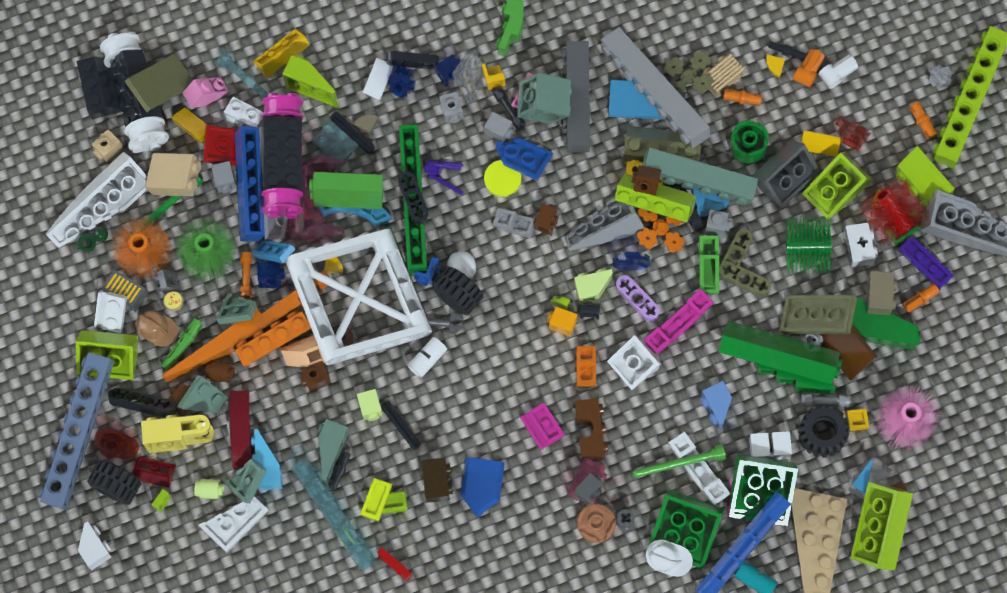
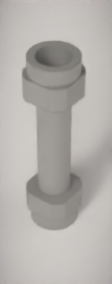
(807, 400)

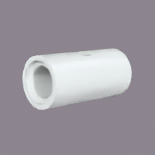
(427, 357)

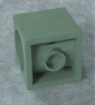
(544, 98)

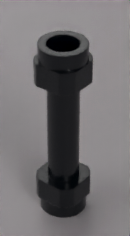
(501, 97)

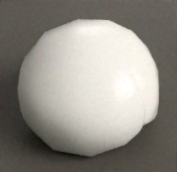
(463, 262)

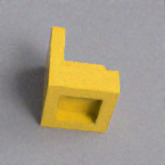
(493, 77)

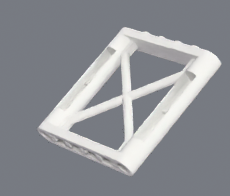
(385, 248)

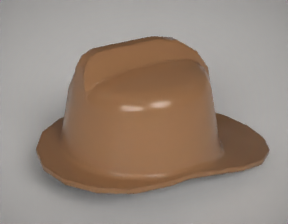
(157, 328)

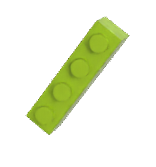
(667, 201)

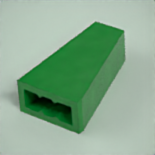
(885, 329)

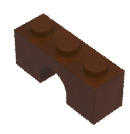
(589, 412)

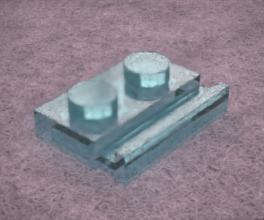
(335, 142)

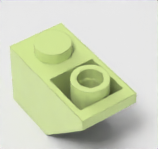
(591, 286)

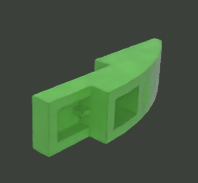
(512, 27)

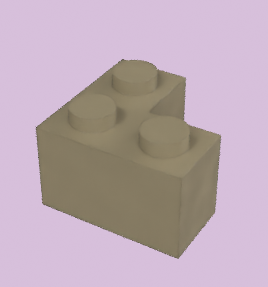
(880, 292)

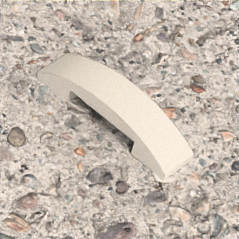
(699, 472)

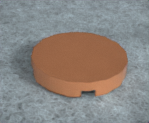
(596, 523)

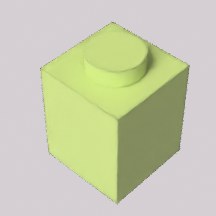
(369, 405)

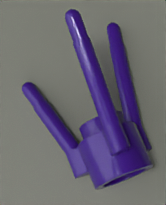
(435, 167)

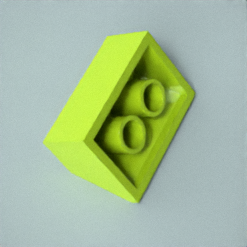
(922, 176)
(118, 347)

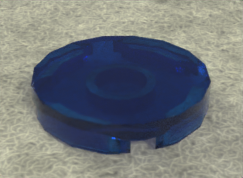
(631, 261)

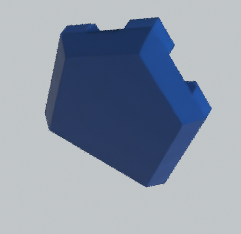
(524, 157)
(482, 484)

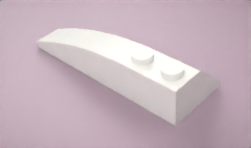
(105, 196)

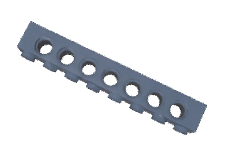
(80, 441)

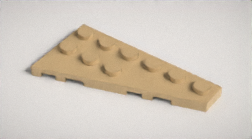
(817, 534)

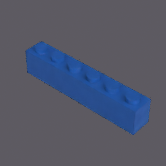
(249, 184)

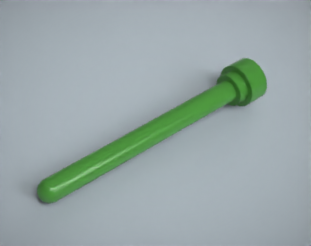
(716, 453)

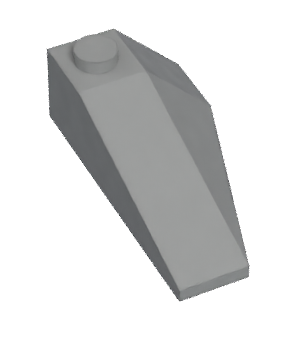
(612, 223)

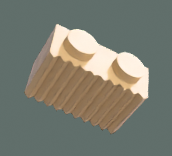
(724, 74)

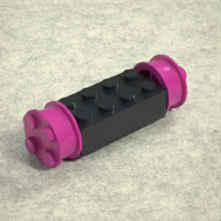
(282, 155)

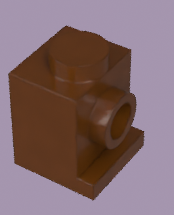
(546, 219)

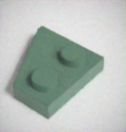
(236, 310)
(202, 397)
(247, 480)

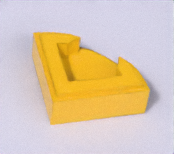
(775, 65)
(333, 265)

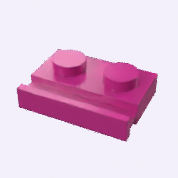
(542, 426)

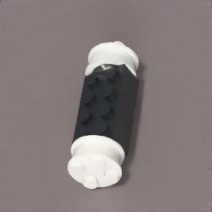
(125, 60)

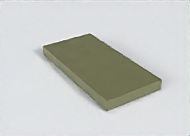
(159, 82)
(818, 314)

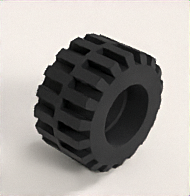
(457, 290)
(828, 416)
(114, 482)

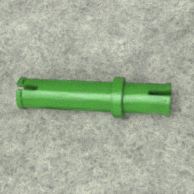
(187, 337)

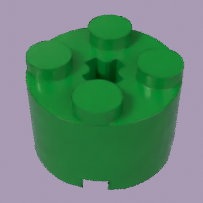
(757, 142)

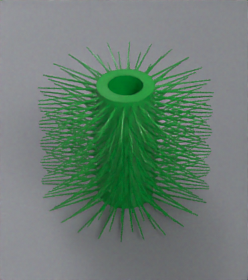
(810, 244)

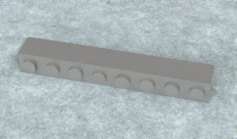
(655, 87)

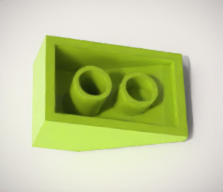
(306, 80)
(837, 185)

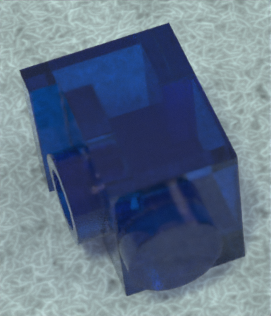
(445, 69)

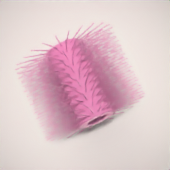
(909, 418)

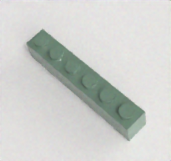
(702, 177)

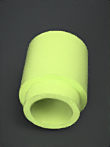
(209, 489)

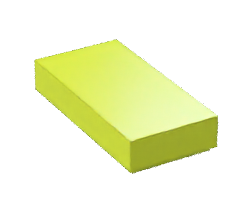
(376, 499)

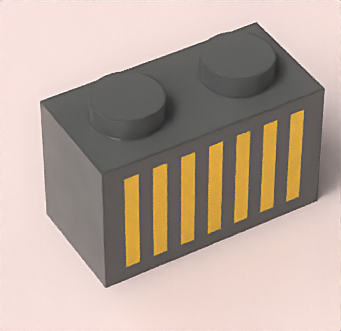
(122, 285)

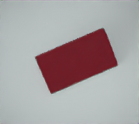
(154, 471)

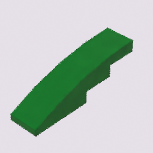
(802, 384)

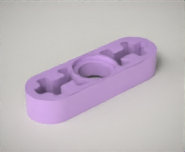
(637, 306)

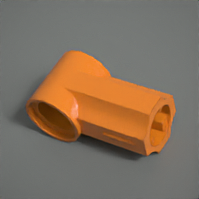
(808, 70)

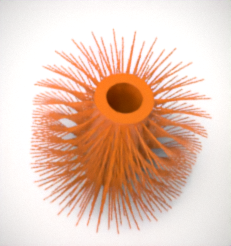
(142, 248)

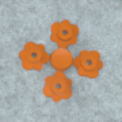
(660, 227)

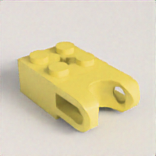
(175, 432)

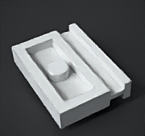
(110, 311)

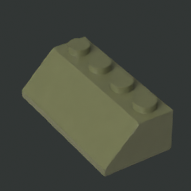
(640, 139)

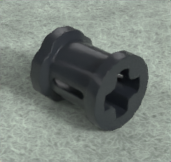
(590, 310)

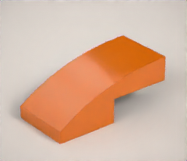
(586, 366)

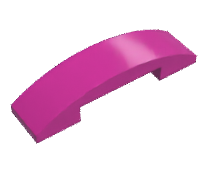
(679, 322)

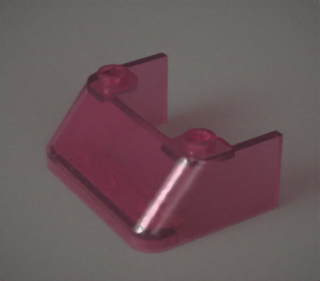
(310, 223)

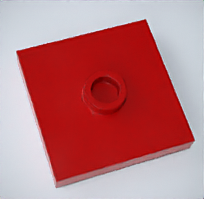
(219, 145)

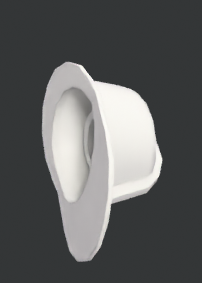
(669, 558)

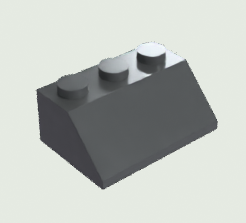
(786, 173)

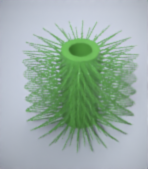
(205, 250)

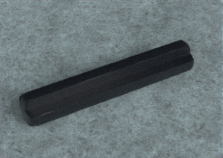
(352, 132)
(401, 425)

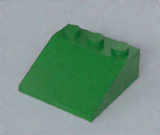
(756, 482)
(688, 524)

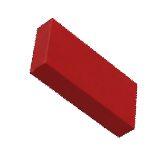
(394, 564)

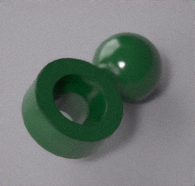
(100, 235)

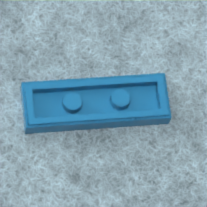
(273, 251)

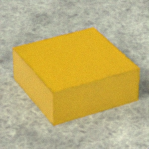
(857, 419)

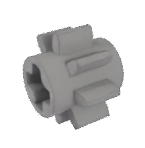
(940, 76)

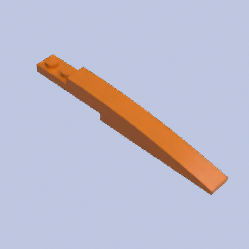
(244, 330)

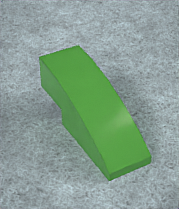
(709, 264)

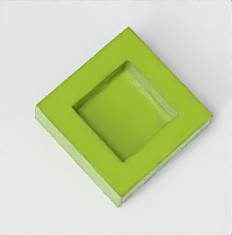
(161, 500)

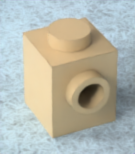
(106, 146)

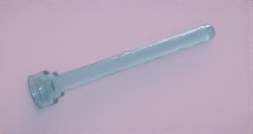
(225, 61)

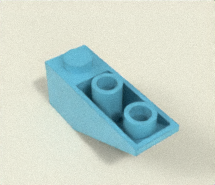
(273, 475)

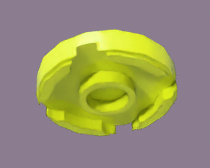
(501, 179)

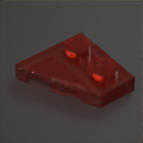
(851, 134)

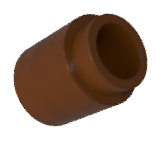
(220, 372)

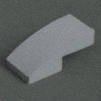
(514, 223)

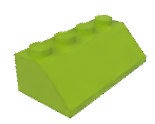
(881, 526)

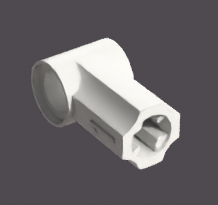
(834, 74)

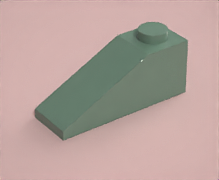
(331, 442)

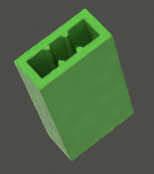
(346, 190)

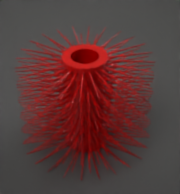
(893, 210)

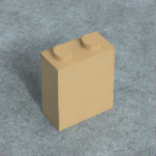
(173, 174)

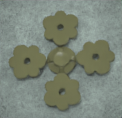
(689, 76)

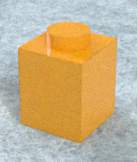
(562, 321)

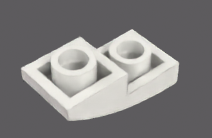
(377, 79)

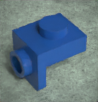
(434, 269)

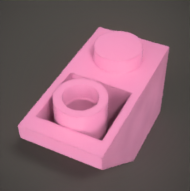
(205, 91)

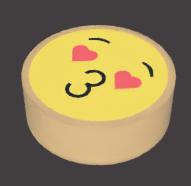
(173, 301)

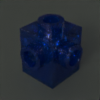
(401, 81)
(270, 274)

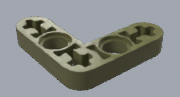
(735, 266)

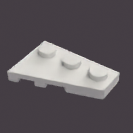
(233, 524)

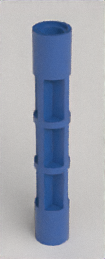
(744, 544)

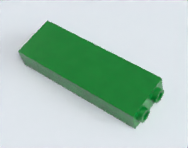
(780, 352)

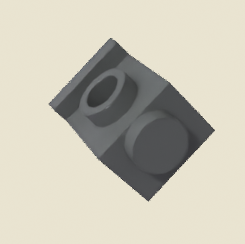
(589, 489)

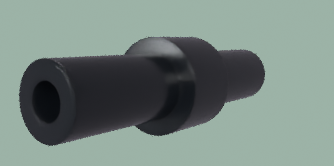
(786, 50)
(339, 470)

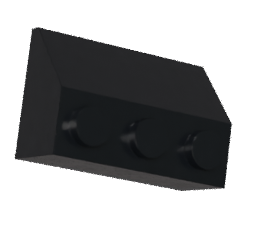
(98, 88)

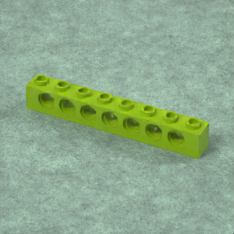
(949, 155)

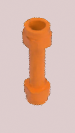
(246, 289)

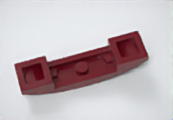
(240, 428)

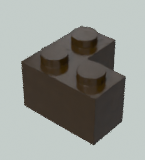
(436, 476)

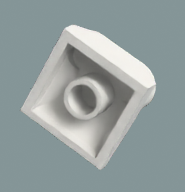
(634, 362)

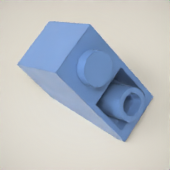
(717, 401)

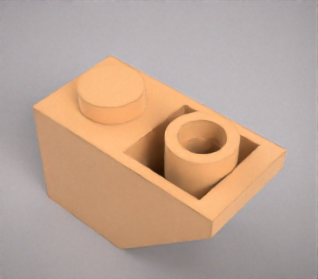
(302, 353)

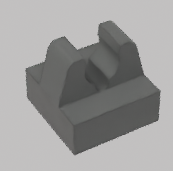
(167, 281)

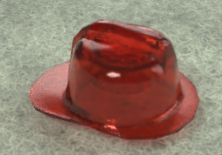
(115, 444)

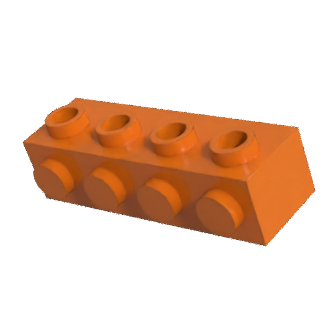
(273, 339)

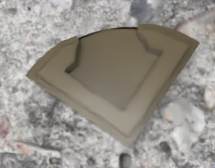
(366, 123)

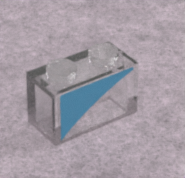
(872, 471)

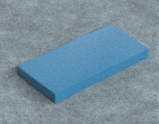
(628, 103)

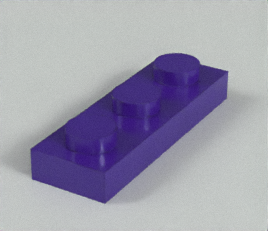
(925, 262)

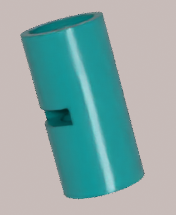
(752, 578)

